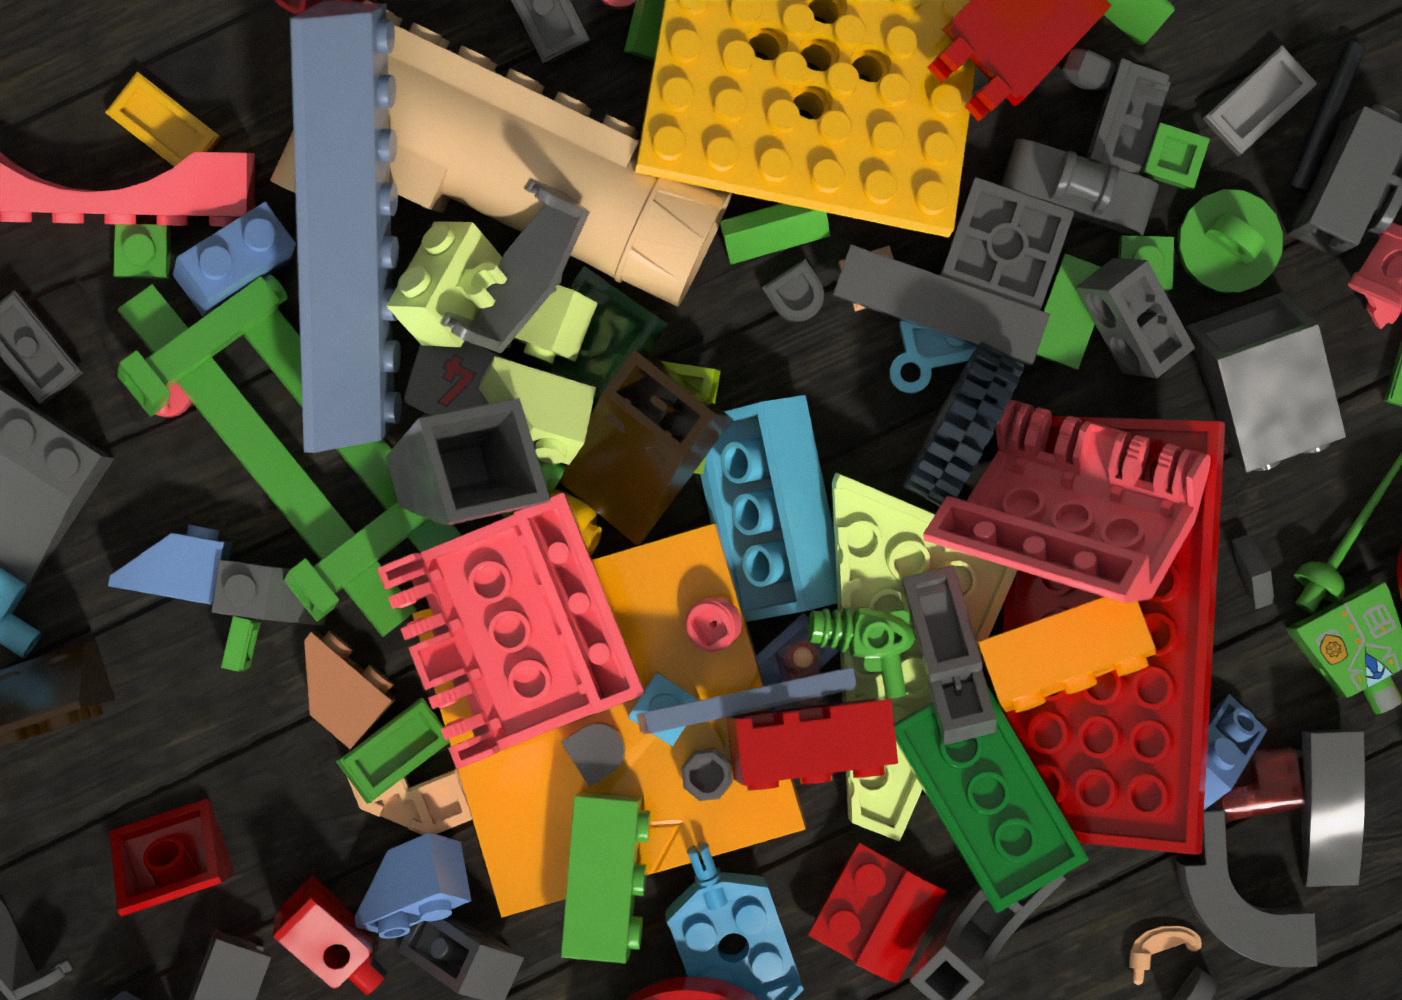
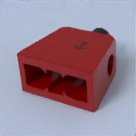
(313, 923)

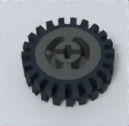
(964, 424)

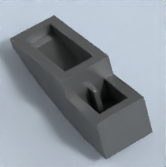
(949, 655)
(1333, 806)

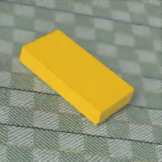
(160, 121)

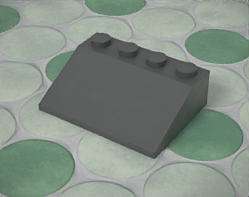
(43, 483)

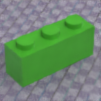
(604, 877)

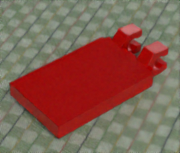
(1013, 44)

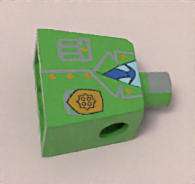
(1356, 645)

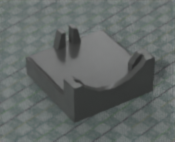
(1007, 243)

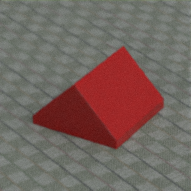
(168, 857)

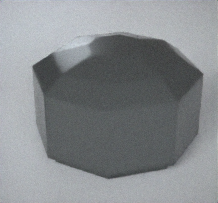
(1088, 70)
(707, 774)

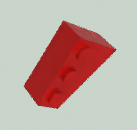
(812, 743)

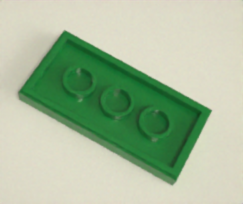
(991, 806)

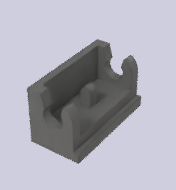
(1128, 117)
(230, 969)

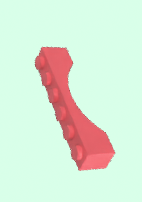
(200, 185)

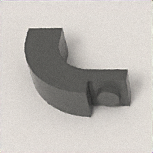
(1262, 934)
(968, 943)

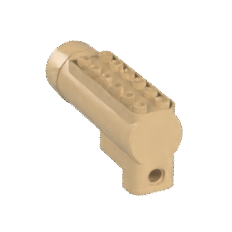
(485, 135)

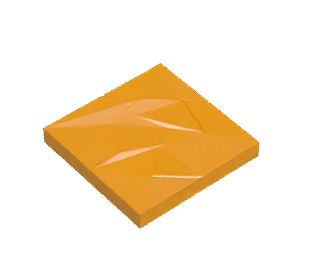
(527, 791)

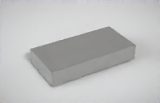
(1259, 101)

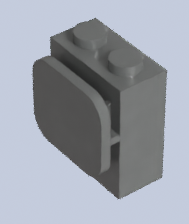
(1356, 183)

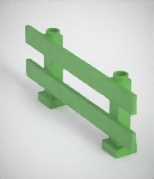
(185, 358)

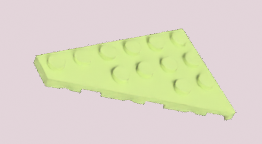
(875, 547)

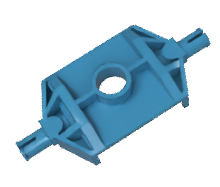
(726, 905)

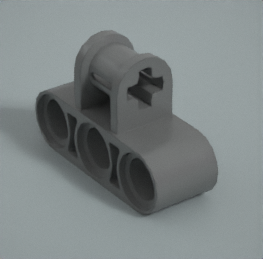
(1089, 188)

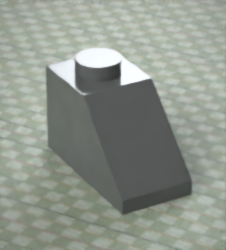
(258, 593)
(462, 958)

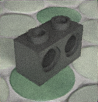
(1135, 317)

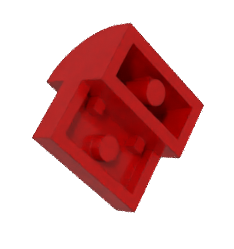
(877, 912)

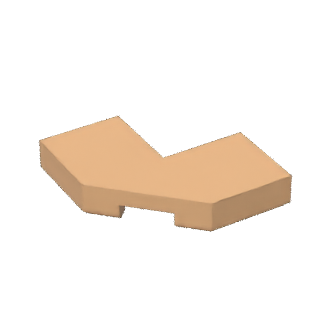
(423, 807)

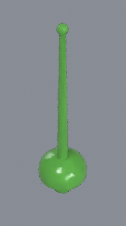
(1323, 579)

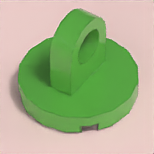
(1230, 241)

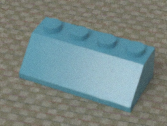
(772, 509)

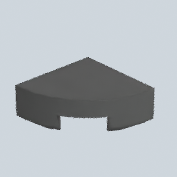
(1253, 571)

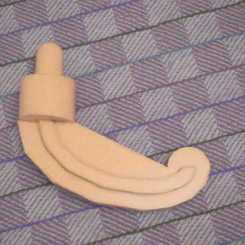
(1156, 941)

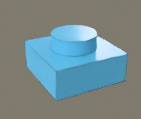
(660, 694)

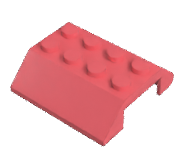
(1080, 511)
(514, 629)

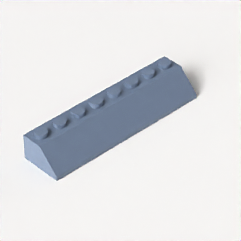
(345, 222)

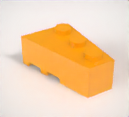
(1066, 652)

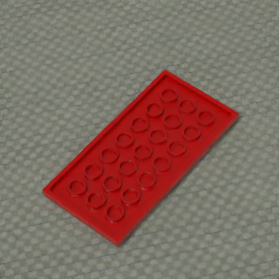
(1134, 746)

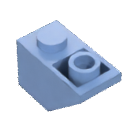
(1231, 743)
(415, 885)

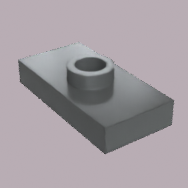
(34, 350)

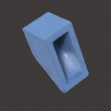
(177, 566)

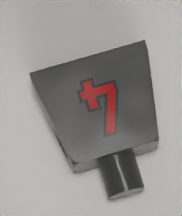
(448, 378)

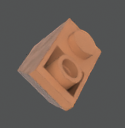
(341, 692)

